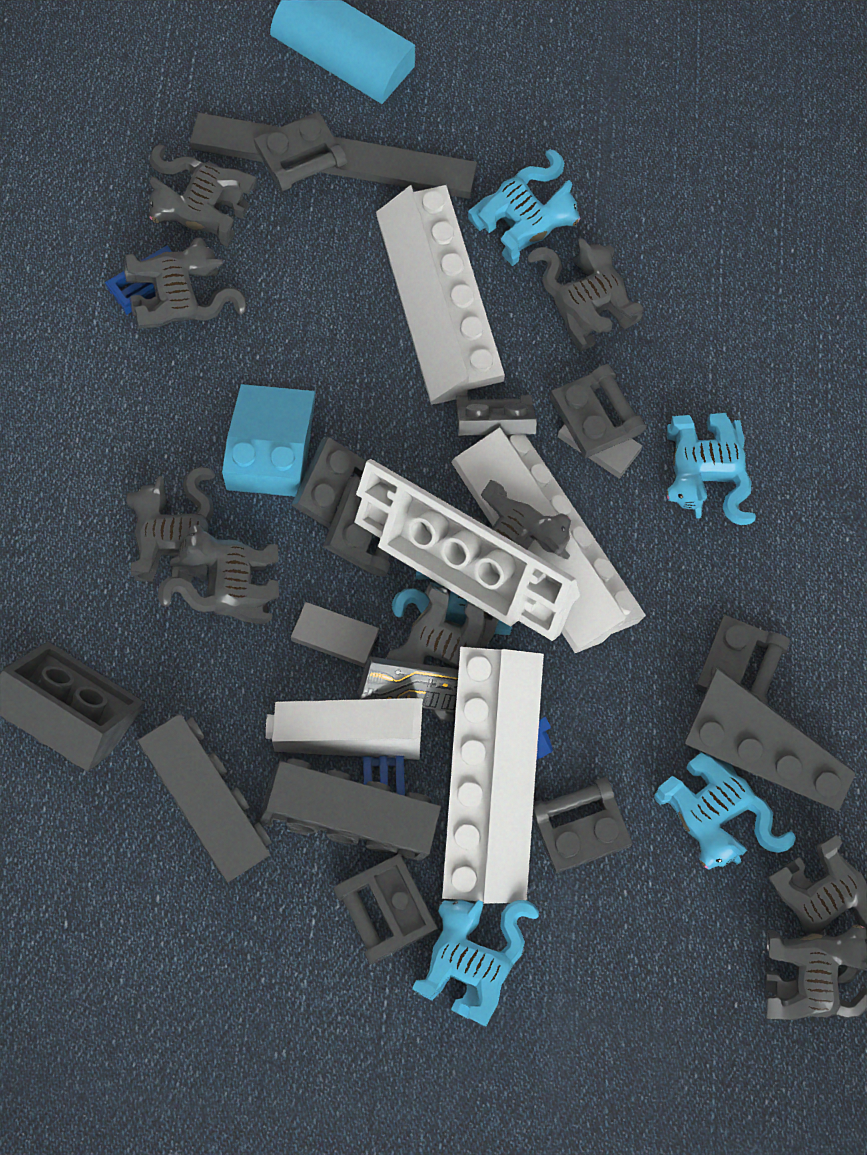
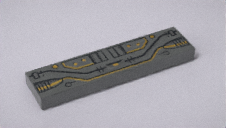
(403, 679)

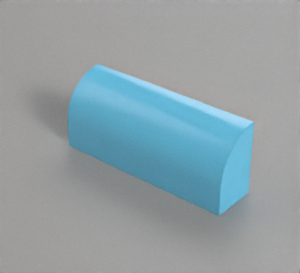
(345, 44)

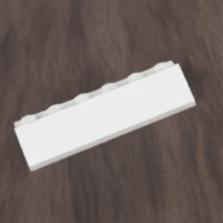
(439, 294)
(463, 553)
(604, 598)
(493, 775)

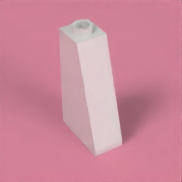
(348, 727)

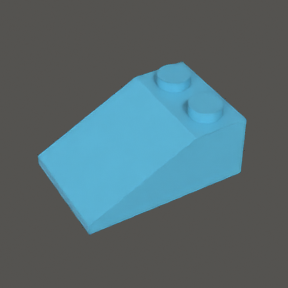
(268, 440)

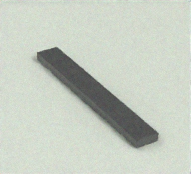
(364, 159)

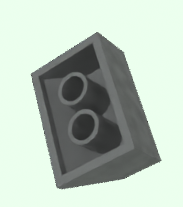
(66, 705)

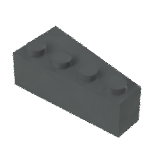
(758, 739)
(204, 797)
(349, 810)

